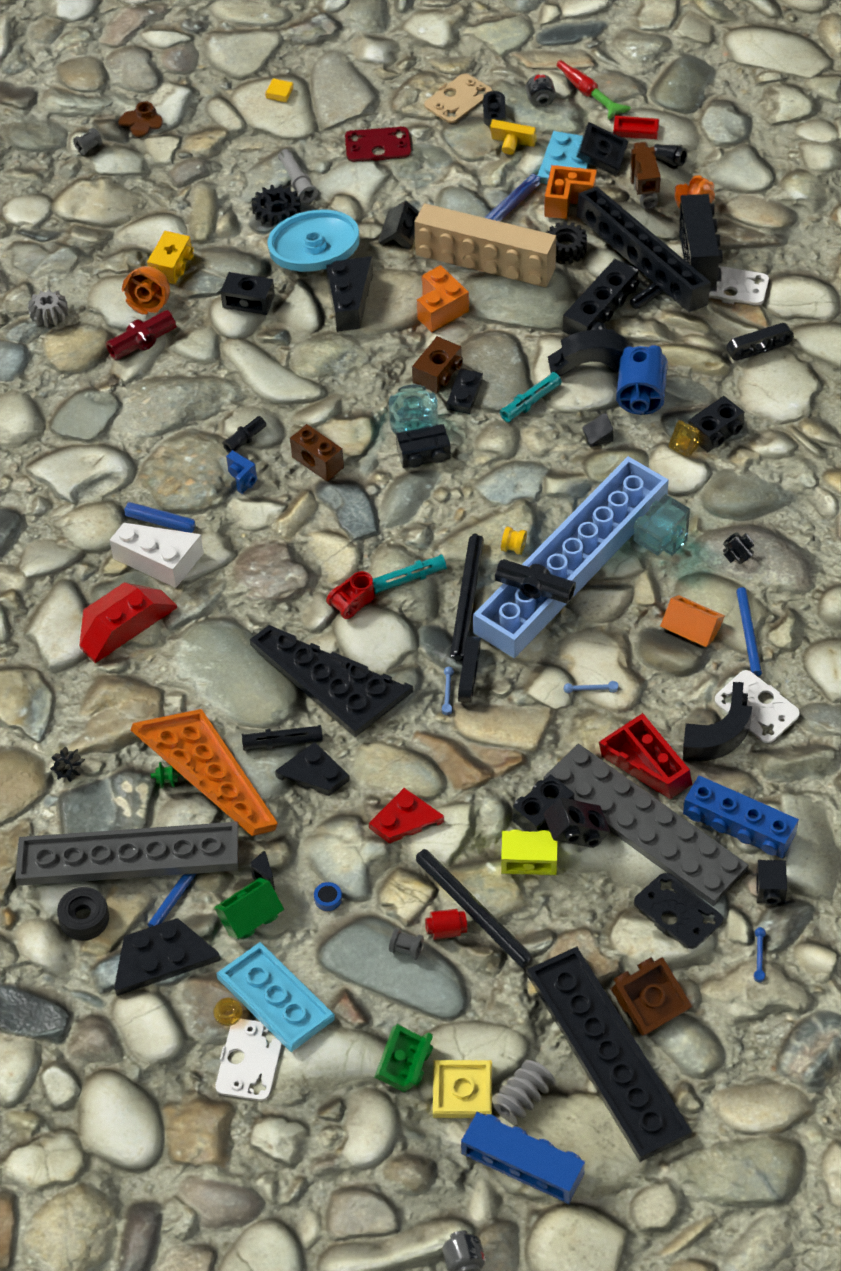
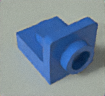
(242, 470)

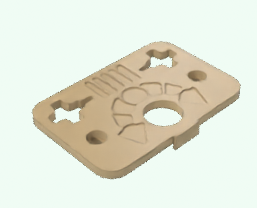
(463, 102)

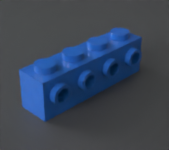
(740, 817)
(523, 1157)

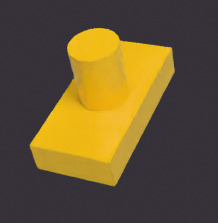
(512, 135)

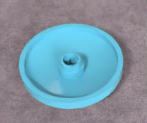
(313, 240)

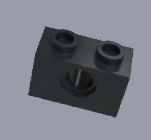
(247, 293)

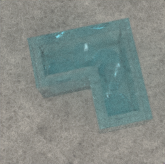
(663, 526)

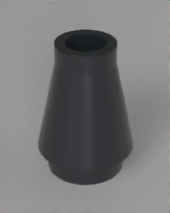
(671, 154)

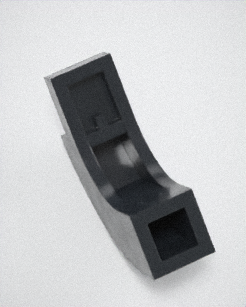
(589, 347)
(723, 737)

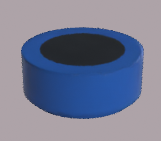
(327, 896)

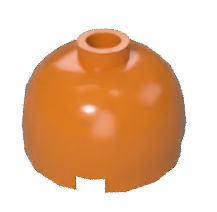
(146, 289)

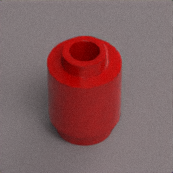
(446, 924)

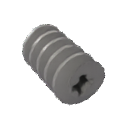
(521, 1089)

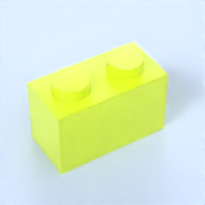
(528, 853)

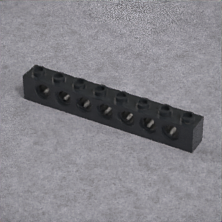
(643, 249)

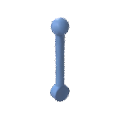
(612, 687)
(447, 708)

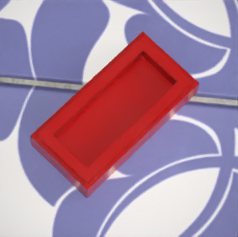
(636, 127)

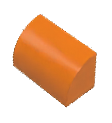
(692, 620)

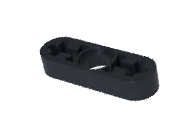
(746, 345)
(469, 669)

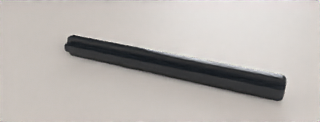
(467, 596)
(474, 908)

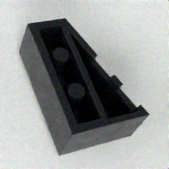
(348, 290)

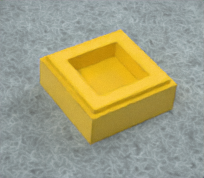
(279, 90)

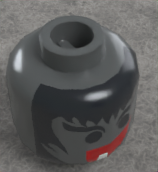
(540, 90)
(463, 1252)

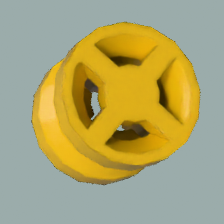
(513, 540)

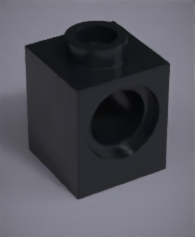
(771, 882)

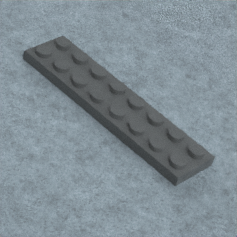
(651, 826)
(127, 853)

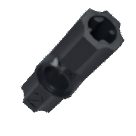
(535, 581)

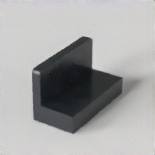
(400, 225)

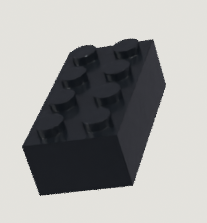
(698, 237)

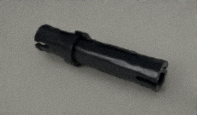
(281, 737)

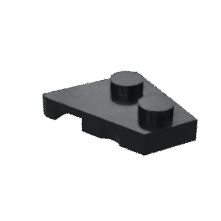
(314, 770)

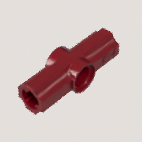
(141, 335)

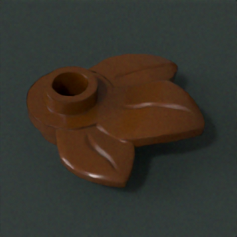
(141, 119)

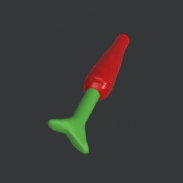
(590, 89)

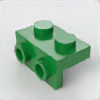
(404, 1058)

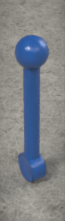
(759, 975)

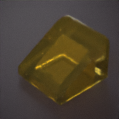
(684, 439)

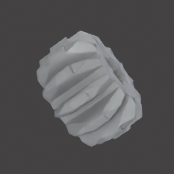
(48, 308)

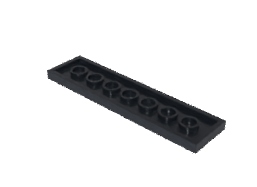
(609, 1054)

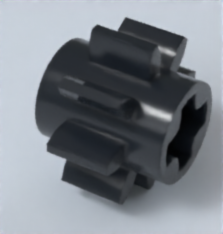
(738, 548)
(67, 764)

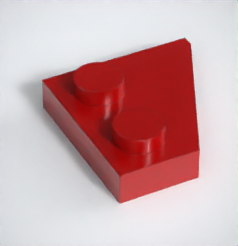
(404, 816)

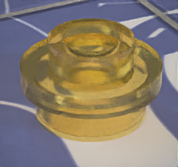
(224, 1005)

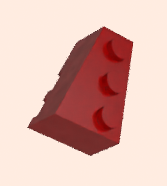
(647, 757)

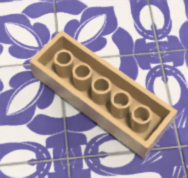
(485, 245)

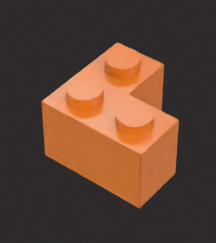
(563, 189)
(442, 299)

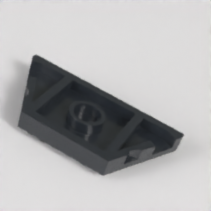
(160, 955)

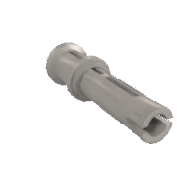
(300, 181)

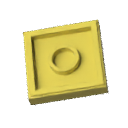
(462, 1088)

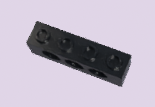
(601, 298)

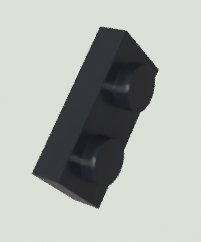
(464, 391)

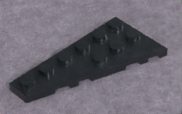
(332, 681)

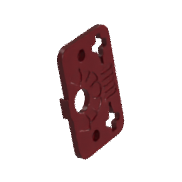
(377, 138)

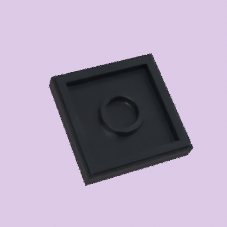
(602, 148)

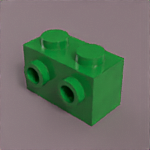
(249, 909)

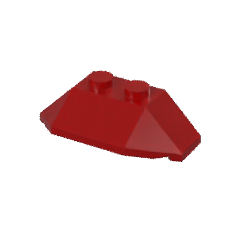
(121, 617)

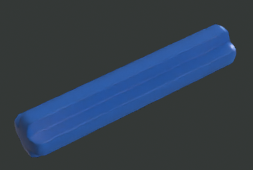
(160, 517)

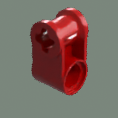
(352, 594)

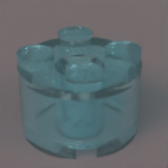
(412, 409)

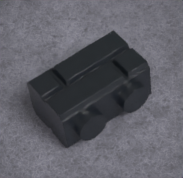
(423, 446)

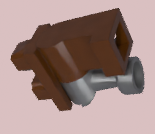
(645, 174)

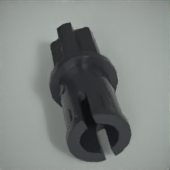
(244, 434)

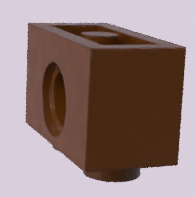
(437, 364)
(317, 452)

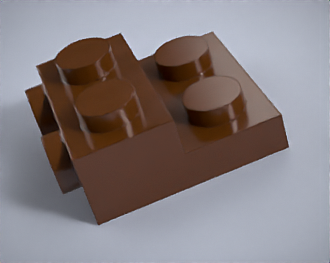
(650, 995)

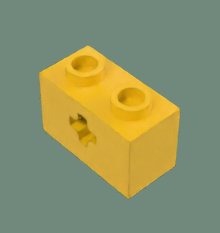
(171, 255)

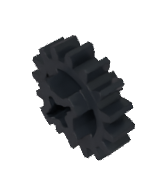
(275, 204)

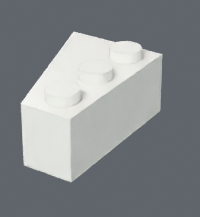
(157, 551)

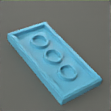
(275, 996)

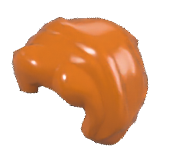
(697, 185)

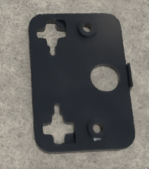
(681, 903)

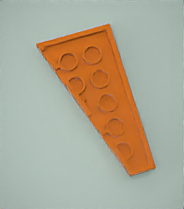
(200, 756)

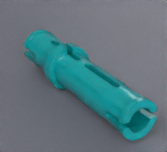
(513, 409)
(437, 564)

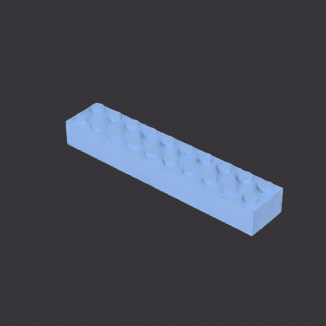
(573, 553)

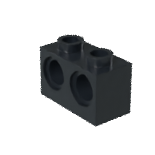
(717, 423)
(538, 803)
(576, 822)

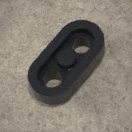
(493, 107)

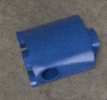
(642, 379)

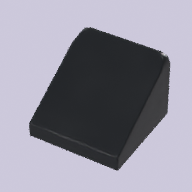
(599, 431)
(261, 868)

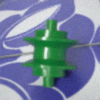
(166, 775)

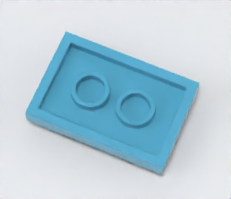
(561, 152)

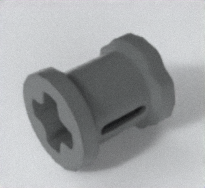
(87, 141)
(406, 943)

